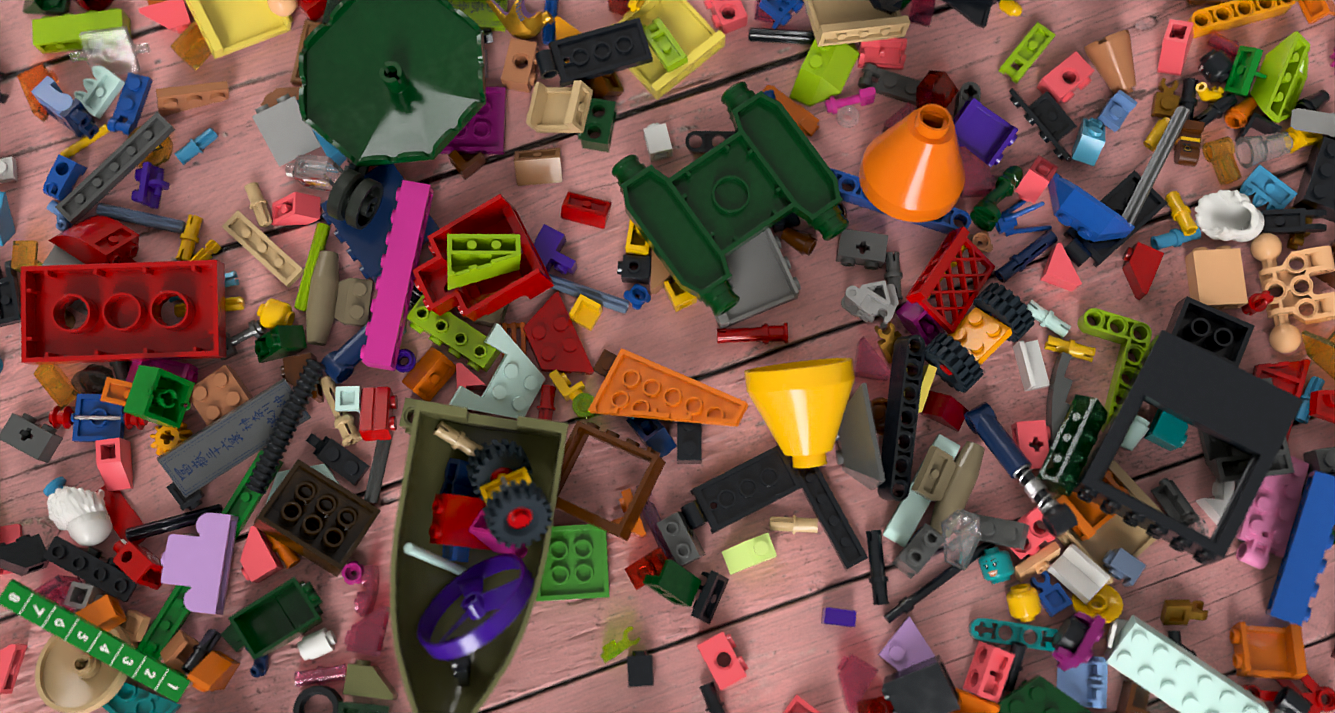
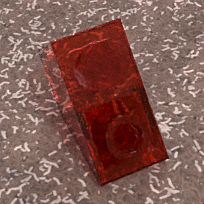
(935, 89)

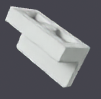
(1031, 365)
(1079, 573)

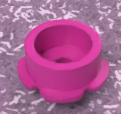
(347, 573)

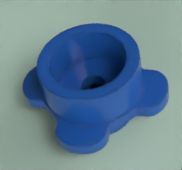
(639, 290)

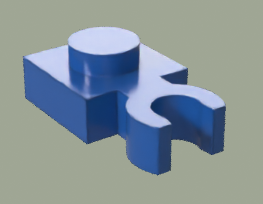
(1051, 597)

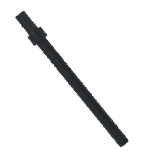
(906, 604)

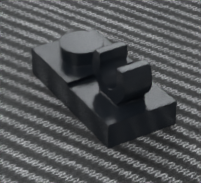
(710, 597)

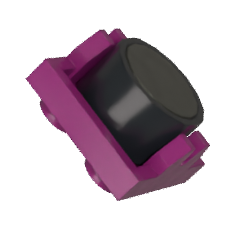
(1075, 640)

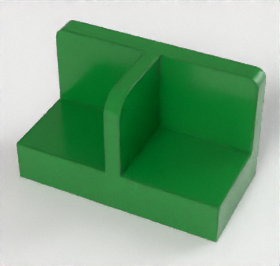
(1244, 71)

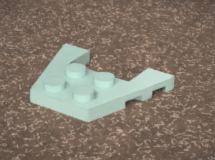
(512, 384)

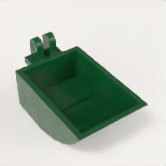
(278, 617)

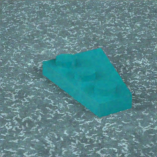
(136, 700)

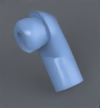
(62, 223)

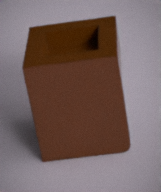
(466, 163)

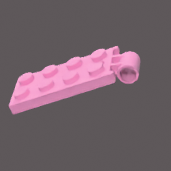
(1271, 515)

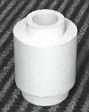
(317, 644)

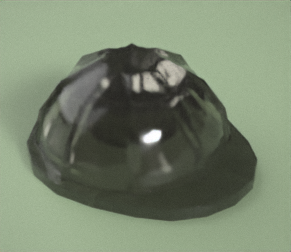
(91, 379)

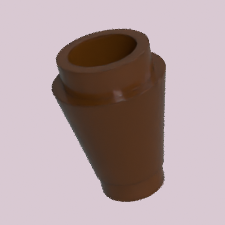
(799, 240)

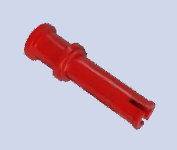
(766, 334)

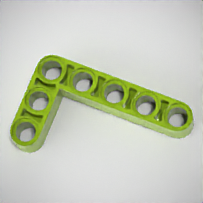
(1128, 344)

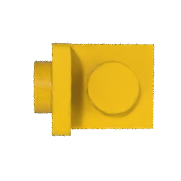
(1302, 138)
(562, 383)

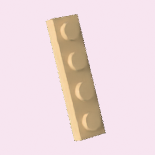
(263, 249)

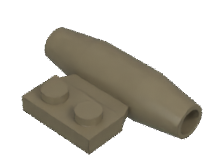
(330, 299)
(948, 480)

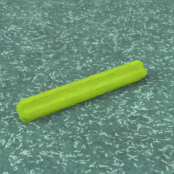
(318, 244)

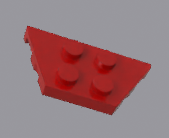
(556, 340)
(1285, 375)

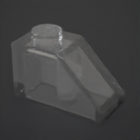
(962, 536)

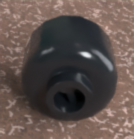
(1215, 66)

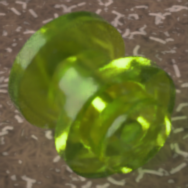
(581, 405)

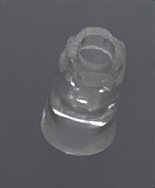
(1260, 148)

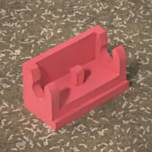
(883, 53)

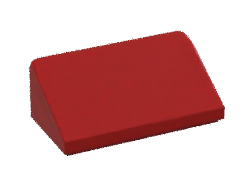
(585, 210)

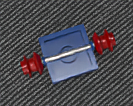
(94, 419)

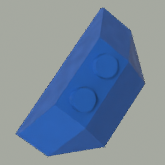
(1085, 213)

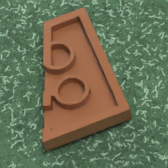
(187, 97)

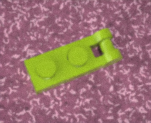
(664, 45)
(1027, 52)

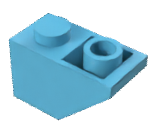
(1089, 141)

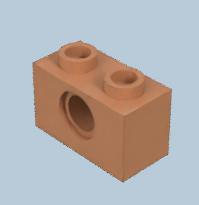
(516, 78)

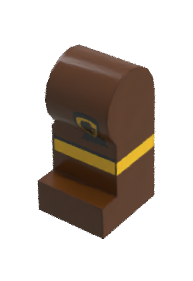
(1188, 143)

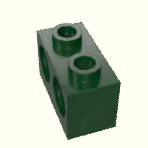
(602, 125)

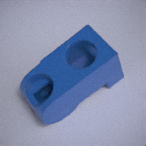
(62, 177)

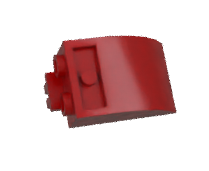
(99, 241)

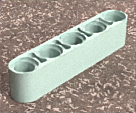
(914, 506)

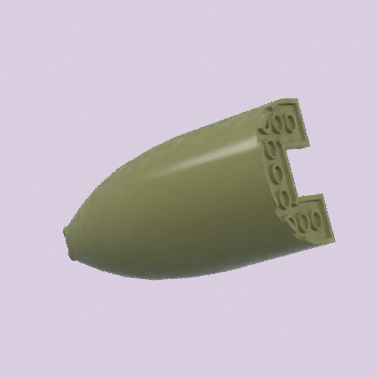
(416, 583)

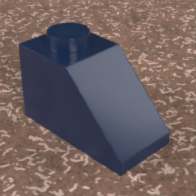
(653, 435)

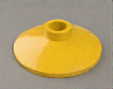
(1107, 600)

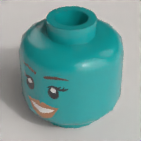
(996, 565)

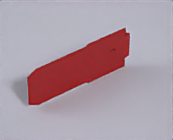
(120, 513)

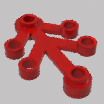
(1314, 697)

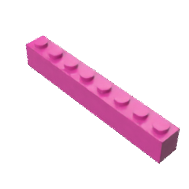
(397, 277)

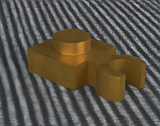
(1164, 101)
(887, 343)

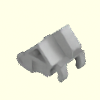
(871, 301)

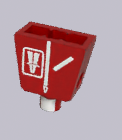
(138, 563)

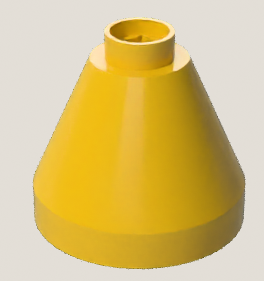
(803, 404)

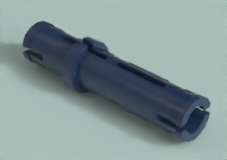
(1019, 261)

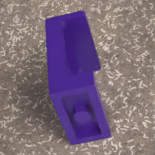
(983, 131)

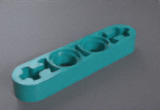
(1017, 633)

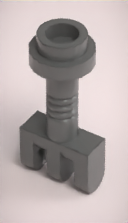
(255, 329)

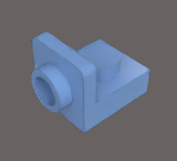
(1116, 110)

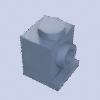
(1123, 566)

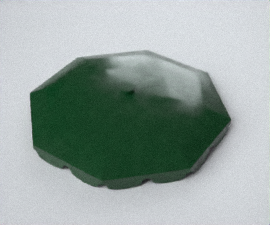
(392, 79)

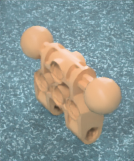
(1316, 261)

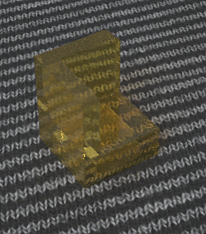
(24, 254)

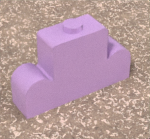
(202, 562)

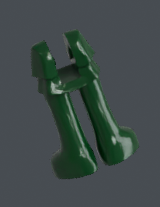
(986, 212)

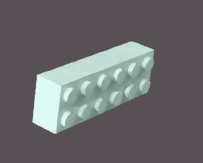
(1176, 673)

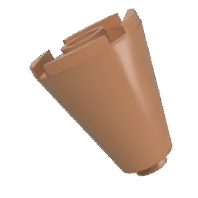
(1114, 61)

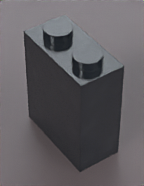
(922, 689)

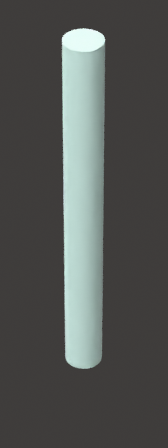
(434, 559)

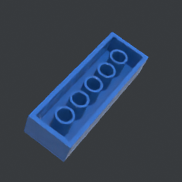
(1305, 551)

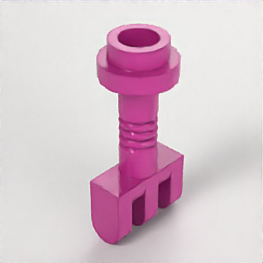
(865, 97)

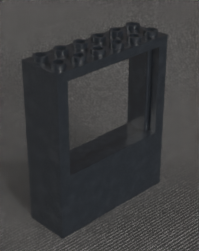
(1215, 400)

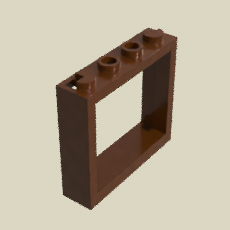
(571, 453)

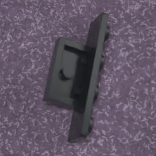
(1049, 118)
(91, 567)

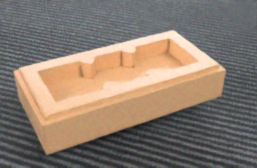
(1037, 563)

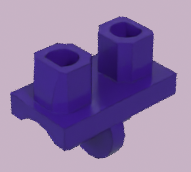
(150, 186)

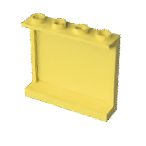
(236, 23)
(691, 33)

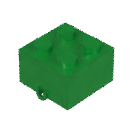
(159, 396)

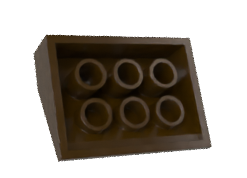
(316, 517)

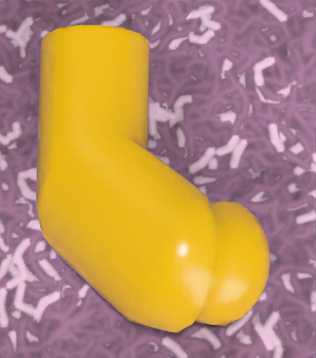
(1010, 7)
(1209, 95)

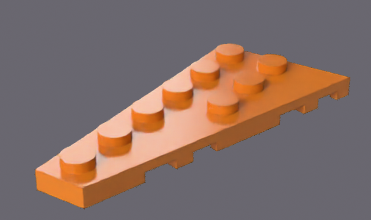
(655, 392)

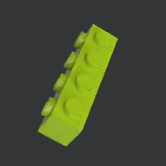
(455, 334)

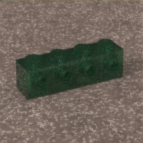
(1073, 445)

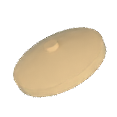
(74, 679)

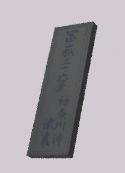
(227, 440)

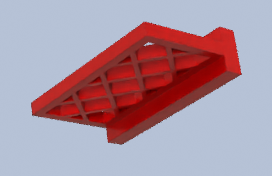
(940, 264)

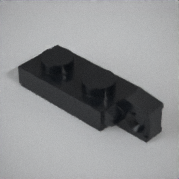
(338, 458)

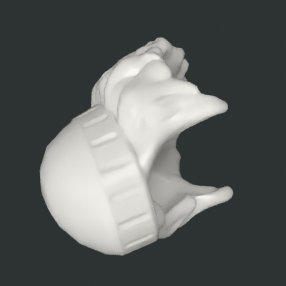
(1229, 216)
(80, 514)

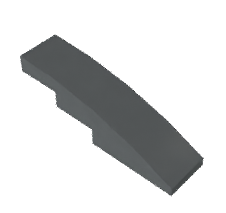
(1057, 394)

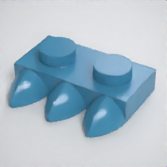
(1267, 189)

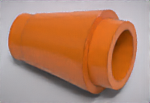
(1240, 113)

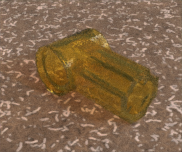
(1221, 154)

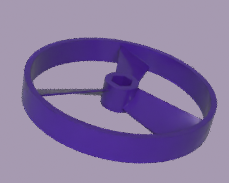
(507, 598)

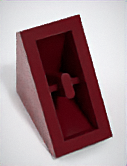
(944, 410)

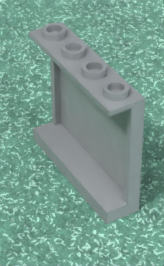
(759, 279)

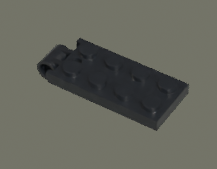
(595, 53)
(1080, 249)
(741, 491)

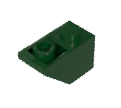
(280, 343)

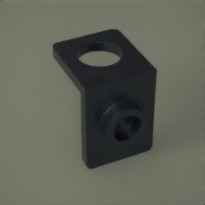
(1260, 123)

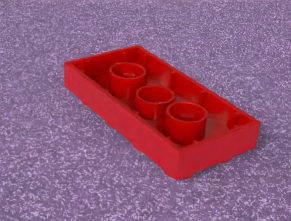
(122, 312)

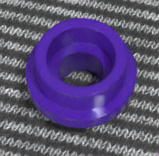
(411, 360)

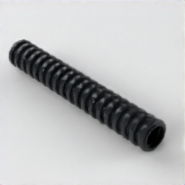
(285, 426)

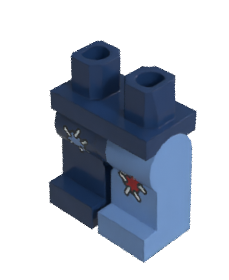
(65, 109)

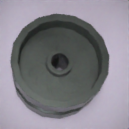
(354, 199)

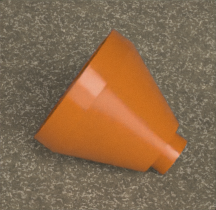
(915, 167)

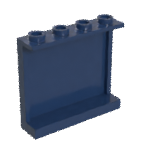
(370, 242)

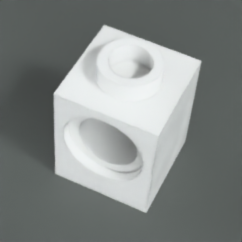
(658, 141)

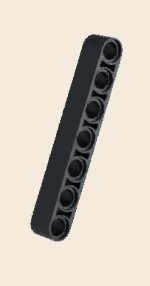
(908, 406)

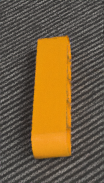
(1233, 18)

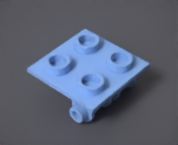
(1086, 683)

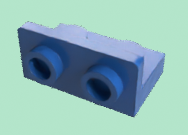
(781, 10)

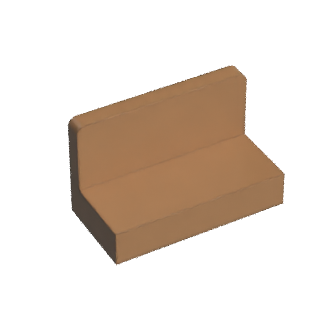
(538, 166)

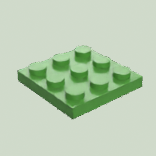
(575, 564)

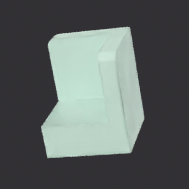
(348, 398)

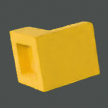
(679, 298)
(585, 312)

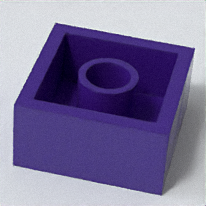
(838, 617)

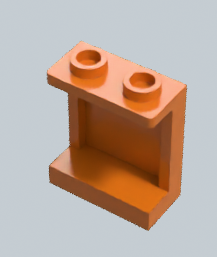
(1088, 515)
(1268, 651)

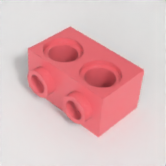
(727, 7)
(1035, 534)
(988, 671)

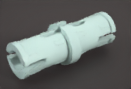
(1048, 319)

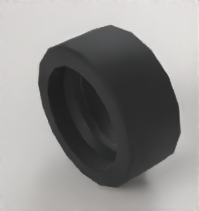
(306, 694)

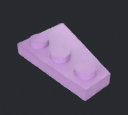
(906, 647)

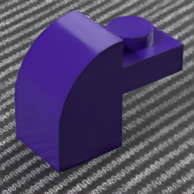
(549, 244)

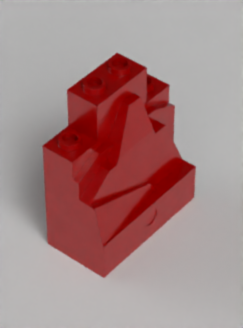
(488, 295)

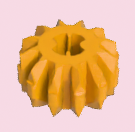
(163, 435)

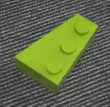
(480, 257)

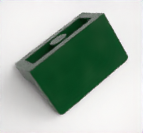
(674, 584)

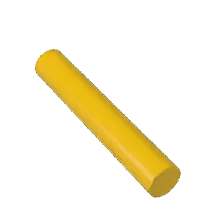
(84, 142)

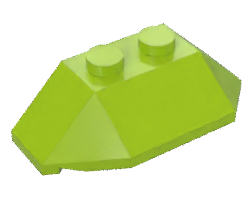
(824, 73)
(1286, 75)

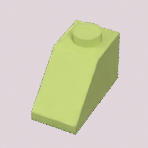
(749, 553)

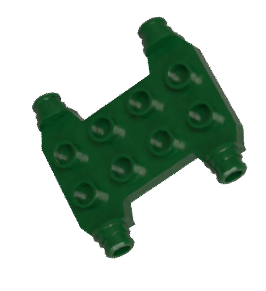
(731, 196)

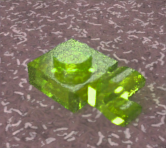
(613, 649)

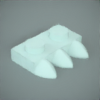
(100, 91)

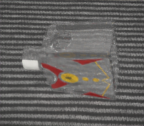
(314, 171)

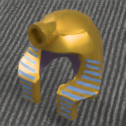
(519, 21)

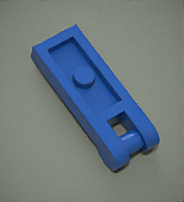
(130, 103)

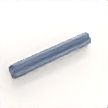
(141, 218)
(604, 299)

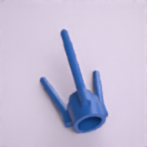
(1008, 220)

